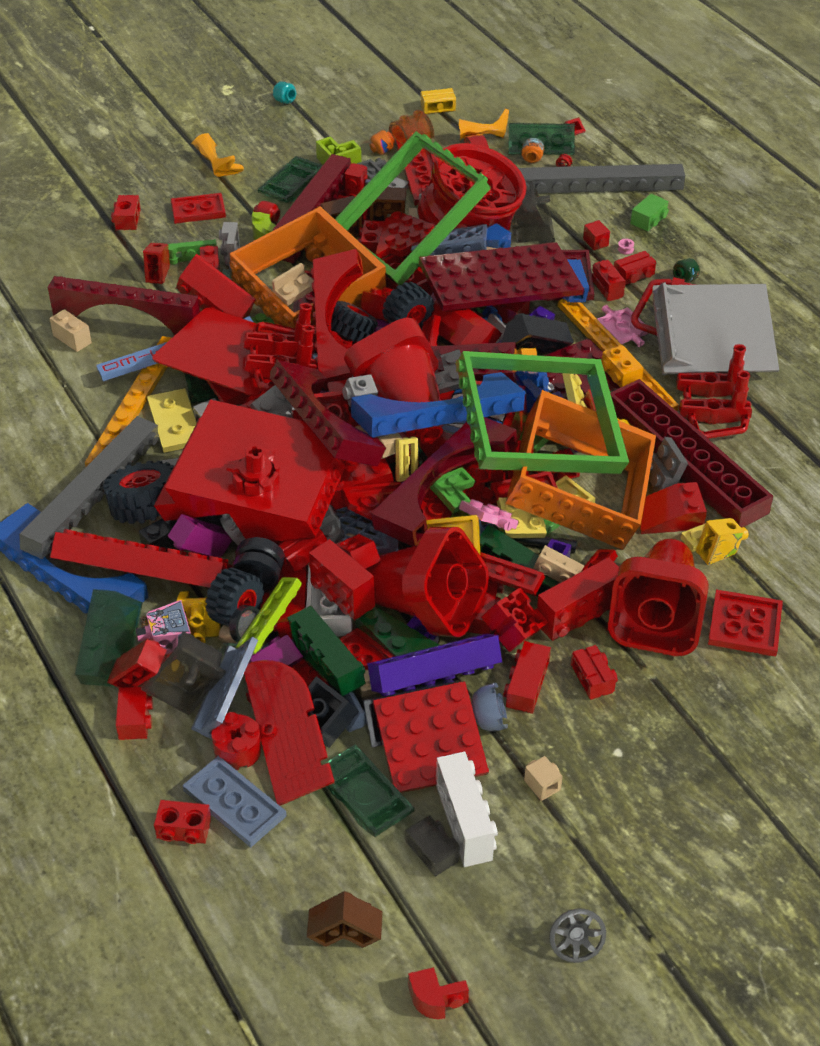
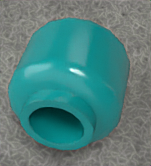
(284, 92)

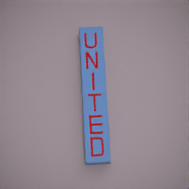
(128, 363)

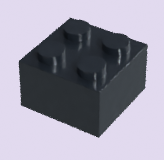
(331, 709)

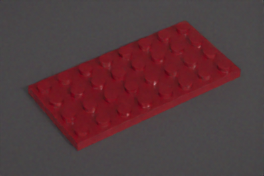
(500, 276)

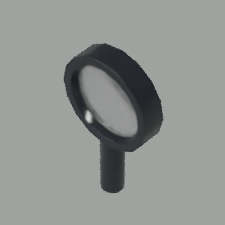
(242, 619)

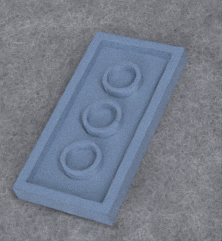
(234, 801)

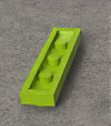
(271, 611)

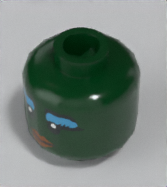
(686, 269)

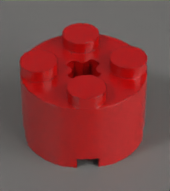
(237, 740)

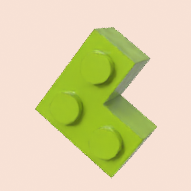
(329, 146)

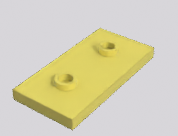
(174, 418)

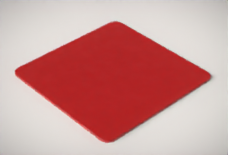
(213, 350)

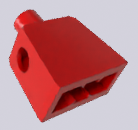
(156, 256)

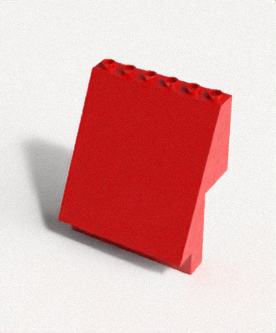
(205, 488)

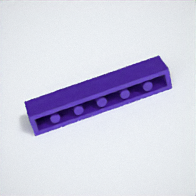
(434, 663)

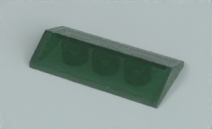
(555, 137)

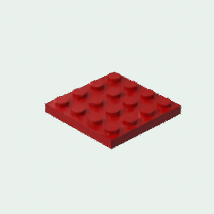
(424, 727)

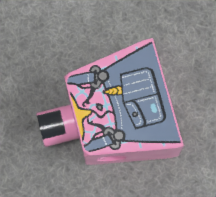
(164, 624)

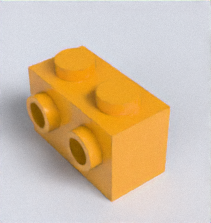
(621, 366)

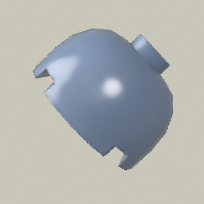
(489, 708)

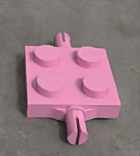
(620, 325)
(489, 514)

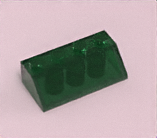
(106, 635)

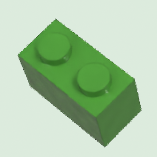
(649, 212)

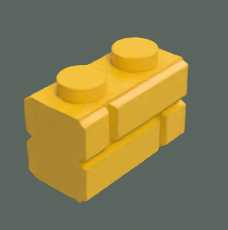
(438, 101)

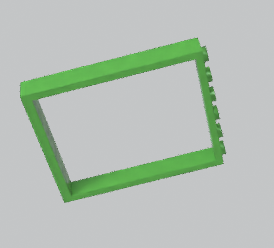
(444, 227)
(593, 368)

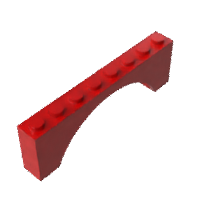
(331, 278)

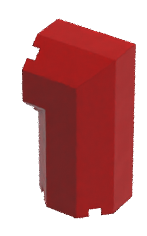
(465, 327)

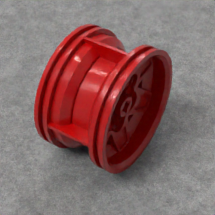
(449, 186)

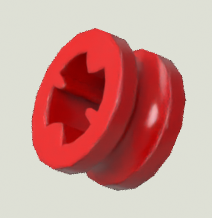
(566, 158)

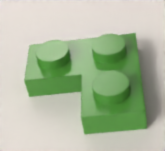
(450, 488)

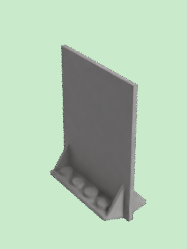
(705, 322)

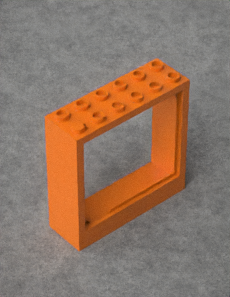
(312, 228)
(581, 431)

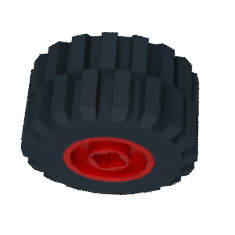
(408, 302)
(352, 322)
(230, 591)

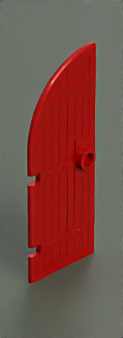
(287, 734)

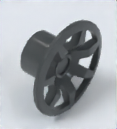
(576, 932)

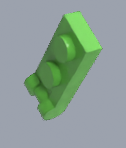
(187, 249)

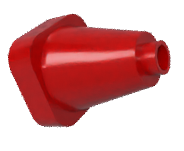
(400, 367)
(434, 581)
(659, 600)

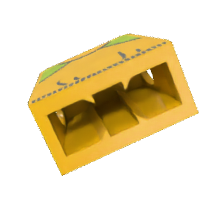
(720, 540)

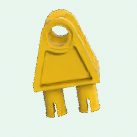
(197, 616)

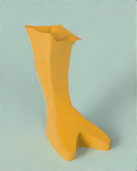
(497, 128)
(220, 166)

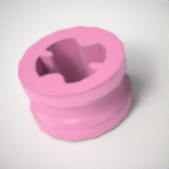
(626, 246)

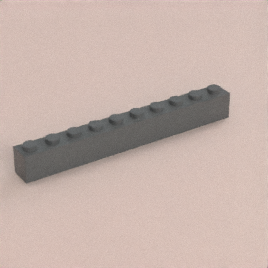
(605, 178)
(87, 487)

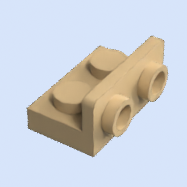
(292, 284)
(557, 565)

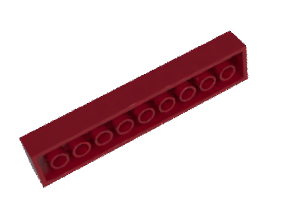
(719, 478)

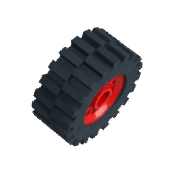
(135, 490)

